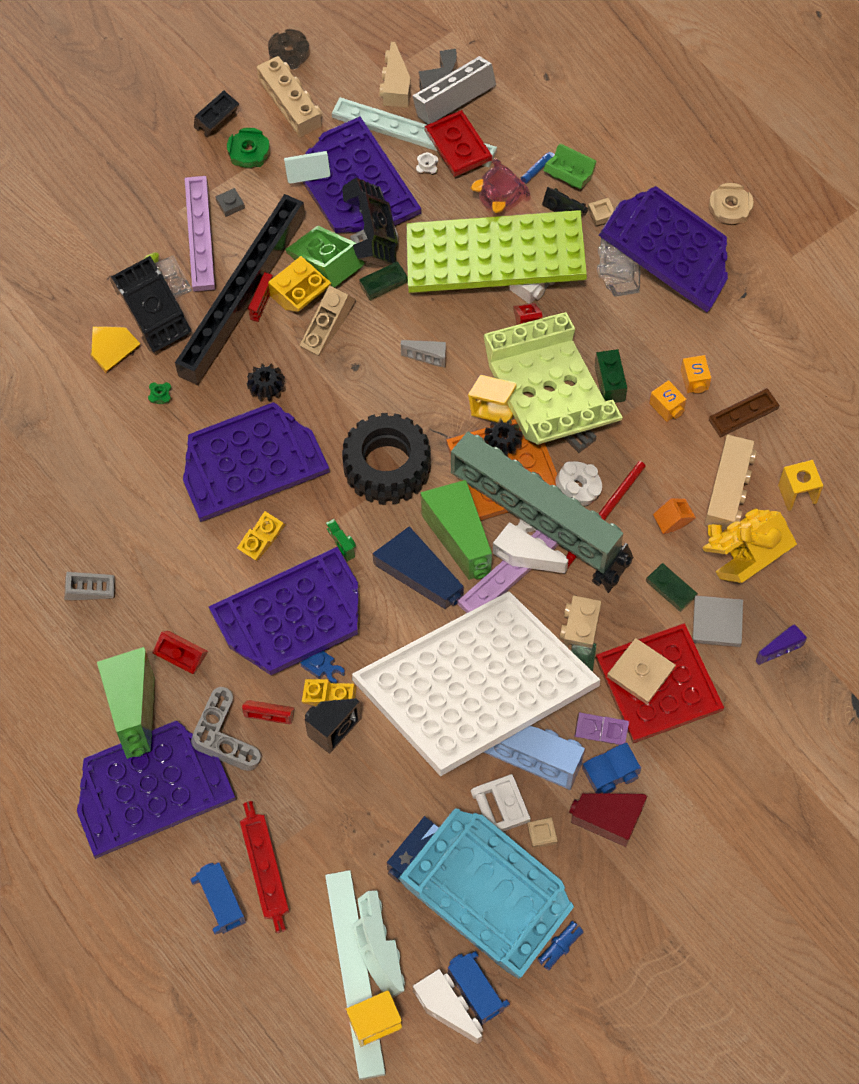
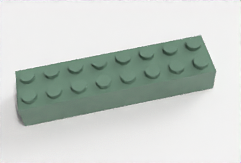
(536, 502)

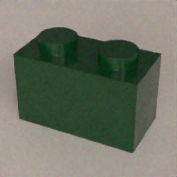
(611, 375)

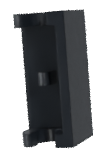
(215, 112)

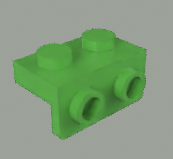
(570, 166)

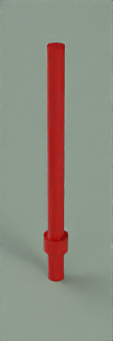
(615, 498)

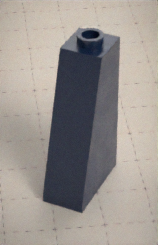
(419, 568)

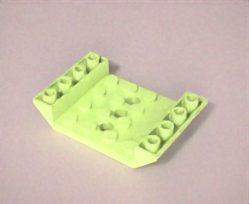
(542, 356)

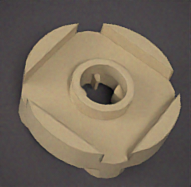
(726, 213)

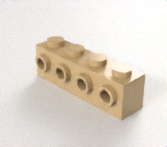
(289, 96)
(730, 481)

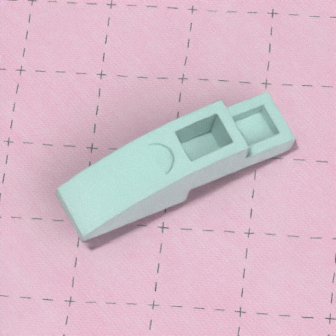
(378, 954)

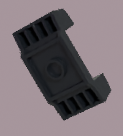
(378, 222)
(151, 304)

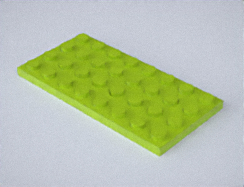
(495, 251)

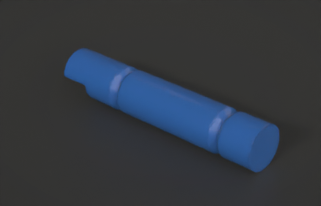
(536, 167)

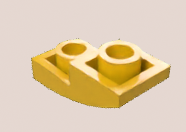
(261, 537)
(322, 690)

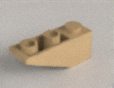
(397, 81)
(327, 320)

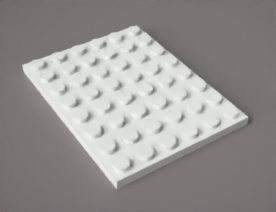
(475, 682)

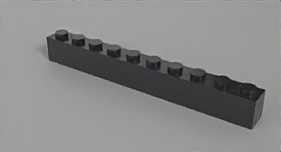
(240, 289)

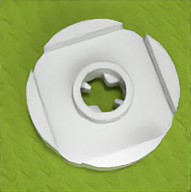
(586, 475)

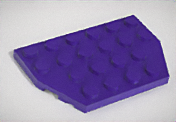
(353, 154)
(670, 244)
(249, 460)
(292, 613)
(148, 793)

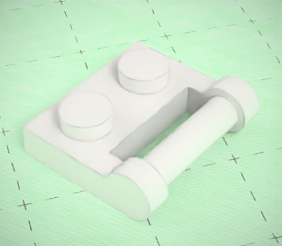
(507, 800)

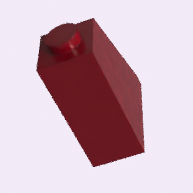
(608, 814)

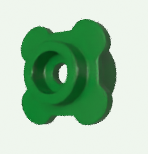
(161, 398)

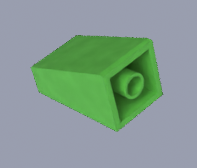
(457, 525)
(130, 695)

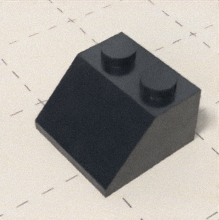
(332, 721)

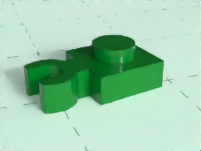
(344, 543)

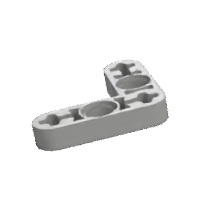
(216, 738)

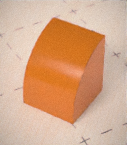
(674, 515)

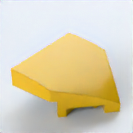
(111, 345)

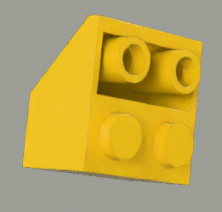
(297, 285)

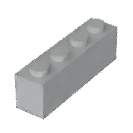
(454, 90)

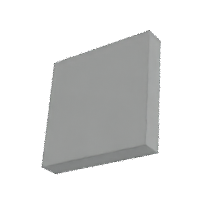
(717, 621)

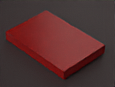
(458, 143)

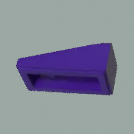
(786, 642)

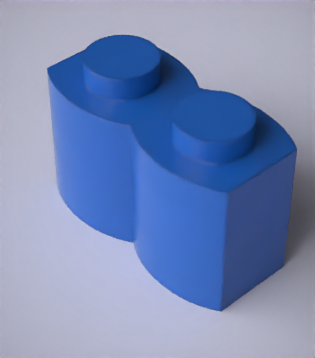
(612, 769)

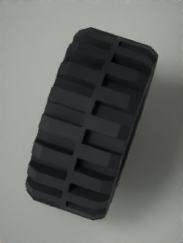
(383, 432)

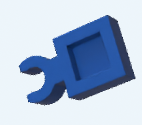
(320, 665)

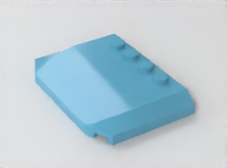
(489, 890)

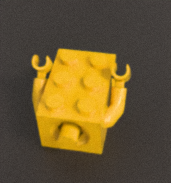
(752, 543)

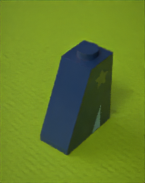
(410, 848)

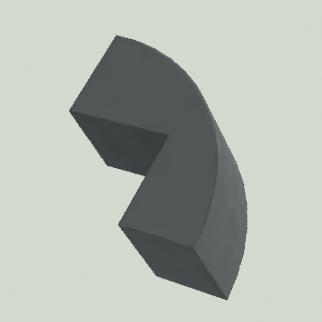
(448, 64)

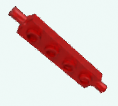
(264, 867)

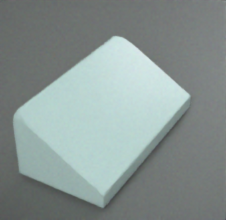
(307, 167)

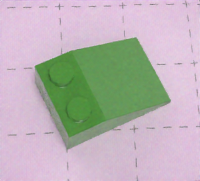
(327, 253)

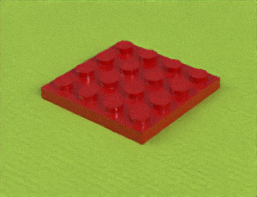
(681, 699)

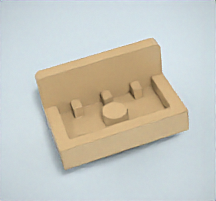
(581, 623)

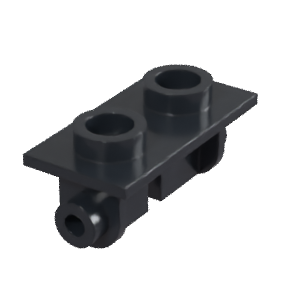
(560, 202)
(615, 570)

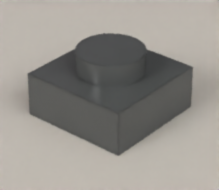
(230, 202)

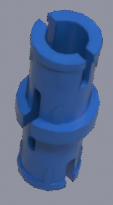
(560, 945)

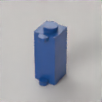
(219, 897)
(475, 987)

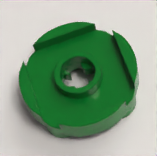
(248, 158)

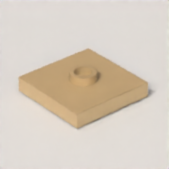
(641, 671)

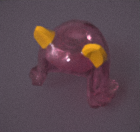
(499, 187)

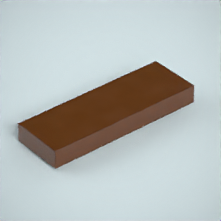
(743, 412)

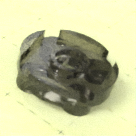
(293, 38)

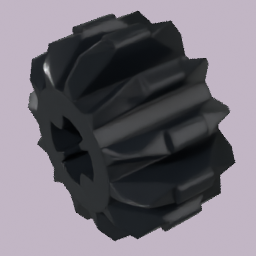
(265, 382)
(497, 432)

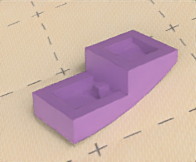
(601, 728)

